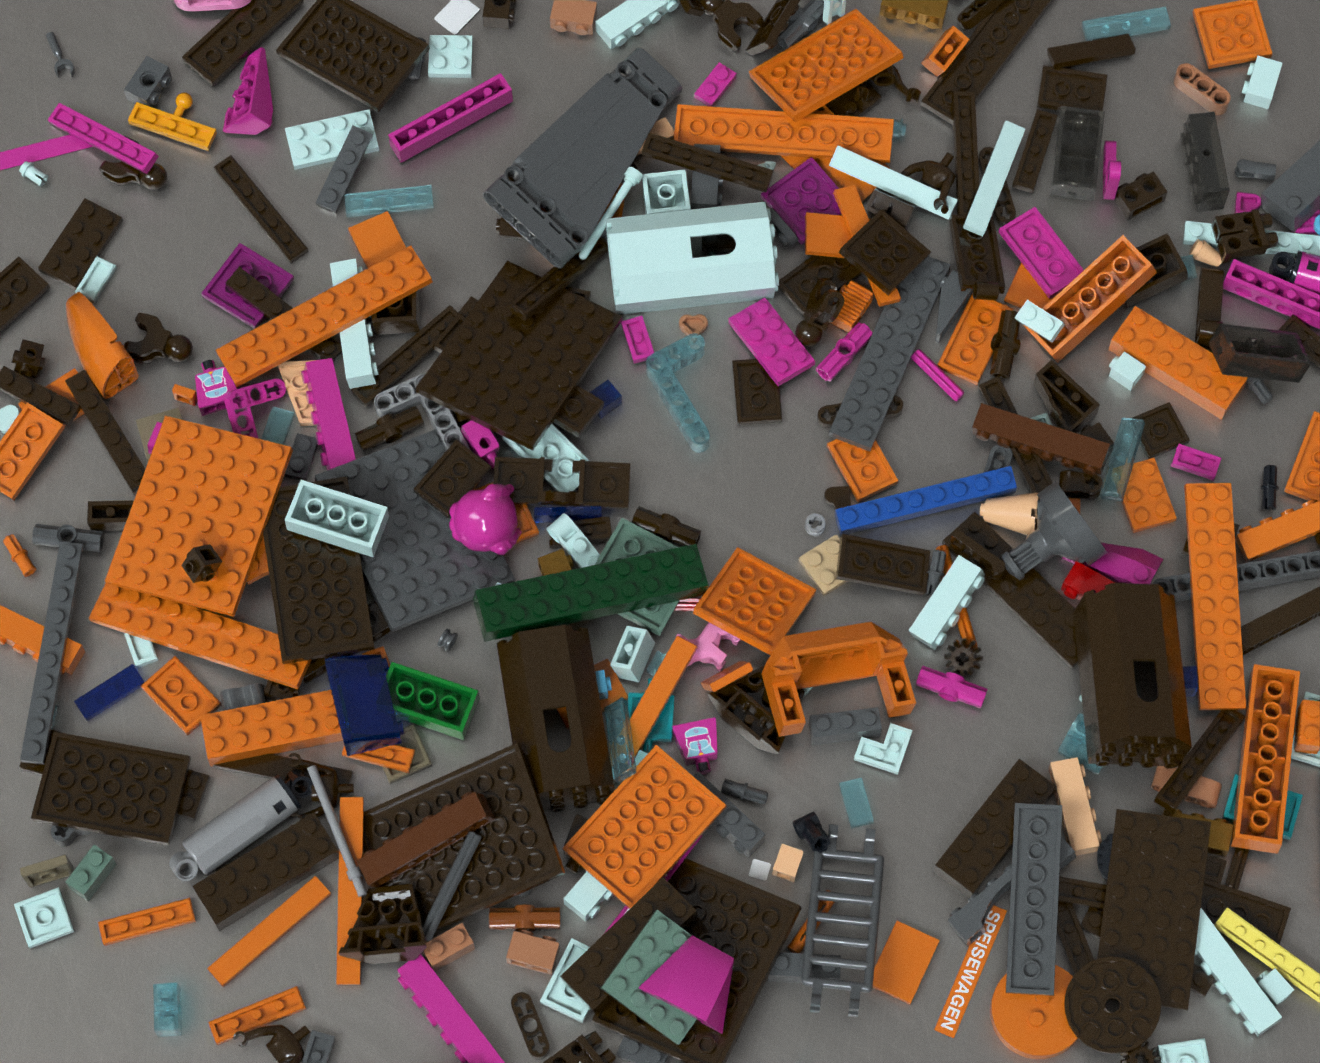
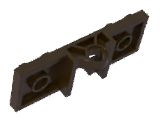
(599, 482)

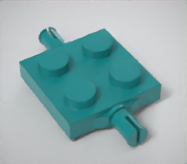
(663, 727)

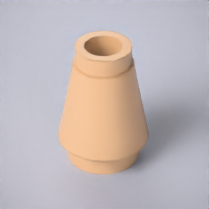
(1205, 253)

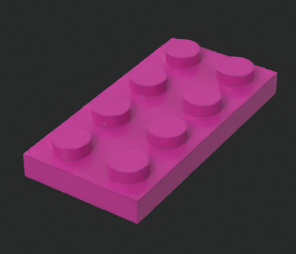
(1041, 252)
(771, 341)

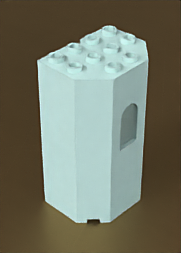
(656, 266)

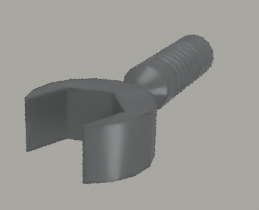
(62, 63)

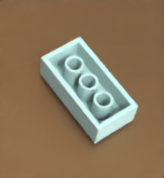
(337, 518)

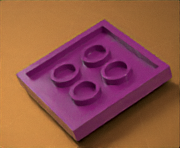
(800, 192)
(261, 269)

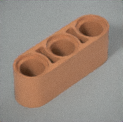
(1196, 80)
(1204, 793)

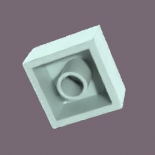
(665, 192)

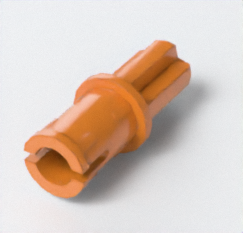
(19, 555)

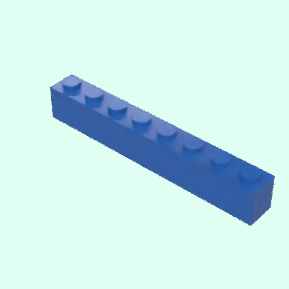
(925, 501)

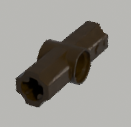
(1005, 345)
(389, 428)
(666, 527)

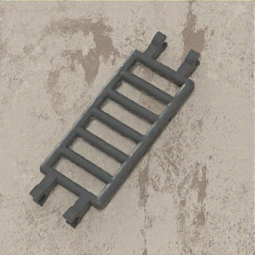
(814, 916)

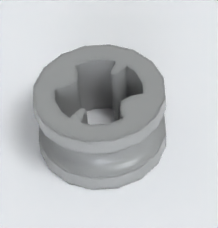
(819, 529)

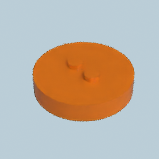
(1033, 1023)

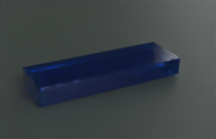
(550, 514)
(109, 692)

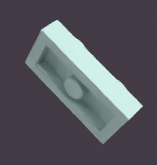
(1039, 321)

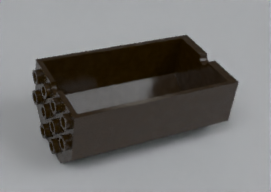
(1111, 632)
(548, 672)

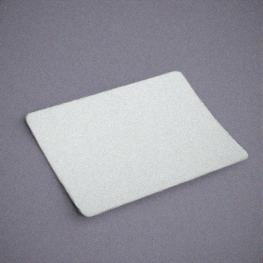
(456, 15)

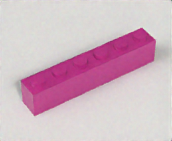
(450, 117)
(328, 413)
(446, 1013)

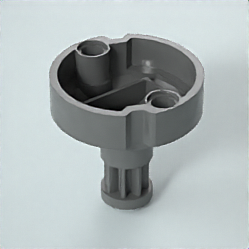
(1058, 532)

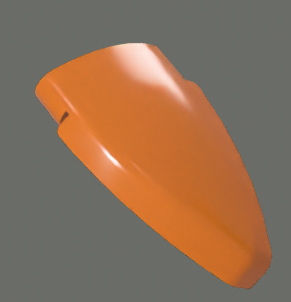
(94, 340)

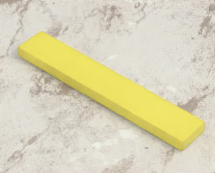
(1269, 952)

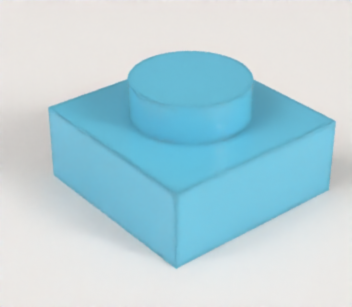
(603, 684)

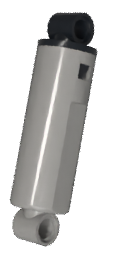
(241, 825)

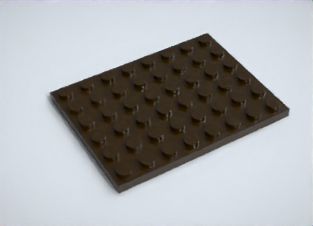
(515, 370)
(513, 849)
(737, 921)

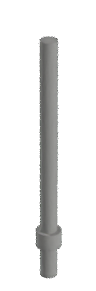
(354, 872)

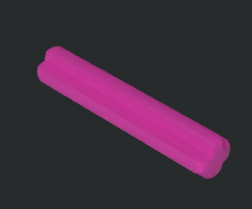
(937, 375)

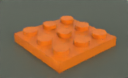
(1232, 33)

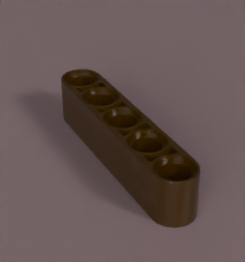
(1280, 621)

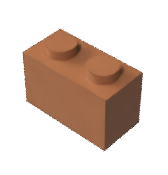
(574, 16)
(448, 947)
(533, 952)

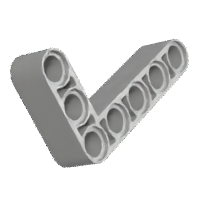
(435, 415)

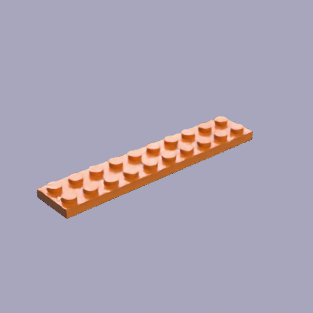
(779, 135)
(323, 316)
(1215, 596)
(197, 633)

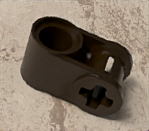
(1077, 484)

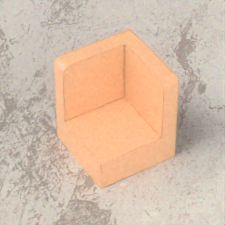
(787, 863)

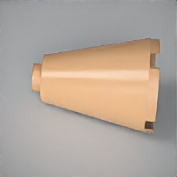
(1012, 512)

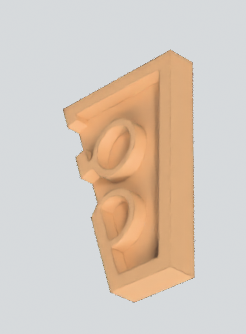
(297, 390)

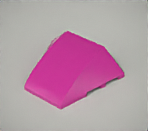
(695, 982)

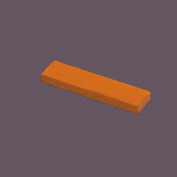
(146, 921)
(257, 1015)

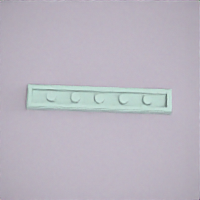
(994, 178)
(889, 180)

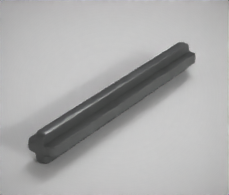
(450, 884)

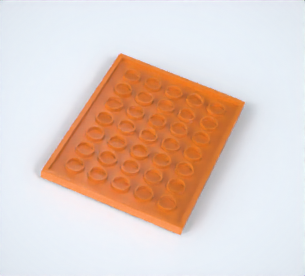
(196, 493)

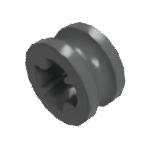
(447, 640)

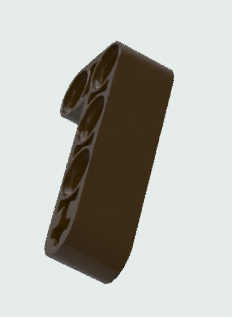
(1208, 305)

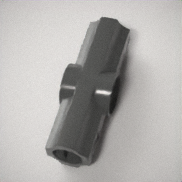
(801, 23)
(52, 535)

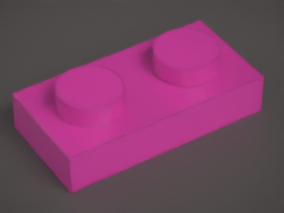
(715, 85)
(637, 339)
(1196, 462)

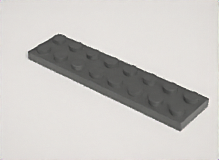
(1034, 899)

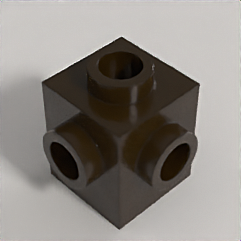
(28, 358)
(201, 563)

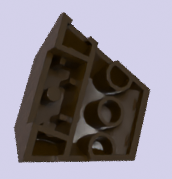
(748, 711)
(386, 927)

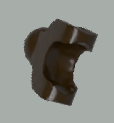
(730, 15)
(124, 174)
(819, 313)
(158, 342)

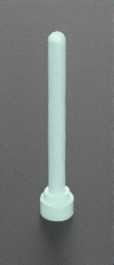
(631, 178)

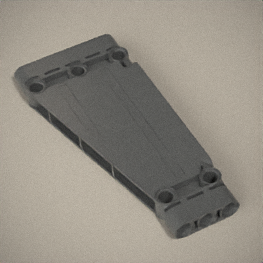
(582, 158)

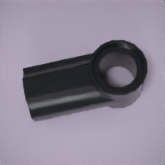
(810, 829)

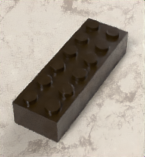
(990, 831)
(266, 871)
(597, 963)

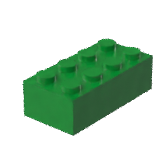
(431, 700)

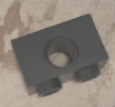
(148, 71)

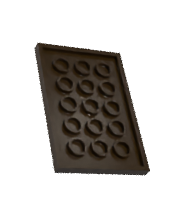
(353, 50)
(111, 788)

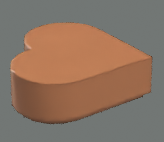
(693, 324)

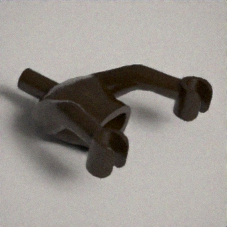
(886, 78)
(936, 176)
(330, 782)
(283, 1045)

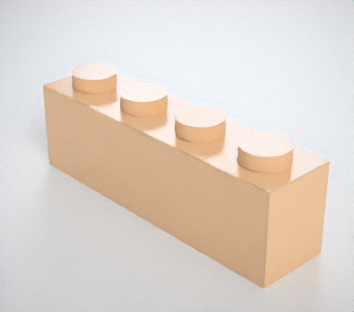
(1076, 812)

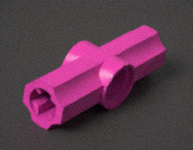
(836, 360)
(951, 687)

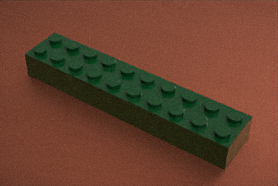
(590, 592)

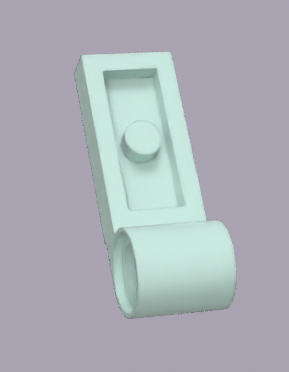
(575, 543)

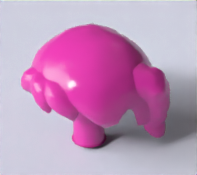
(486, 519)

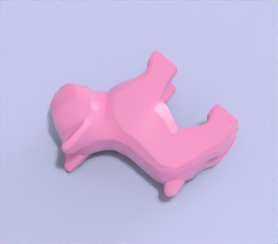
(708, 646)

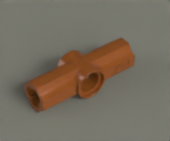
(524, 918)

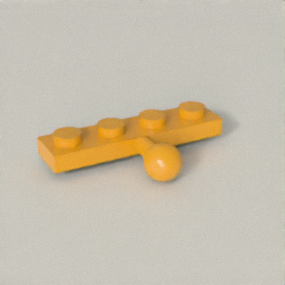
(173, 125)

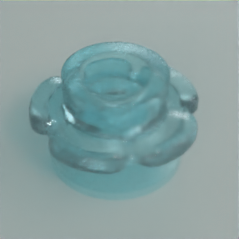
(899, 128)

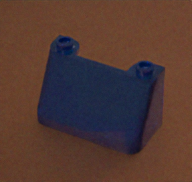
(363, 702)

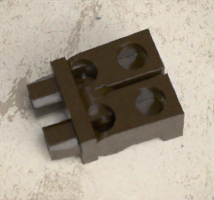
(1243, 234)
(583, 1051)

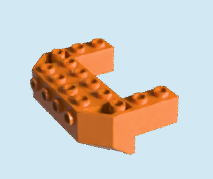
(831, 658)

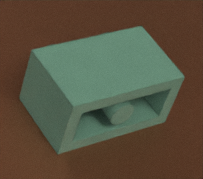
(91, 873)

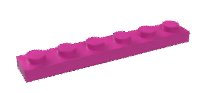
(103, 138)

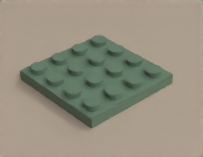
(631, 541)
(645, 955)

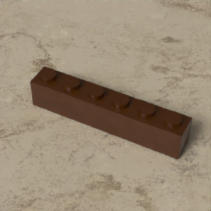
(1041, 439)
(425, 839)

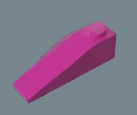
(253, 99)
(1126, 564)

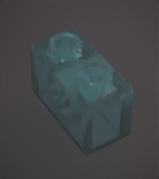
(167, 1009)

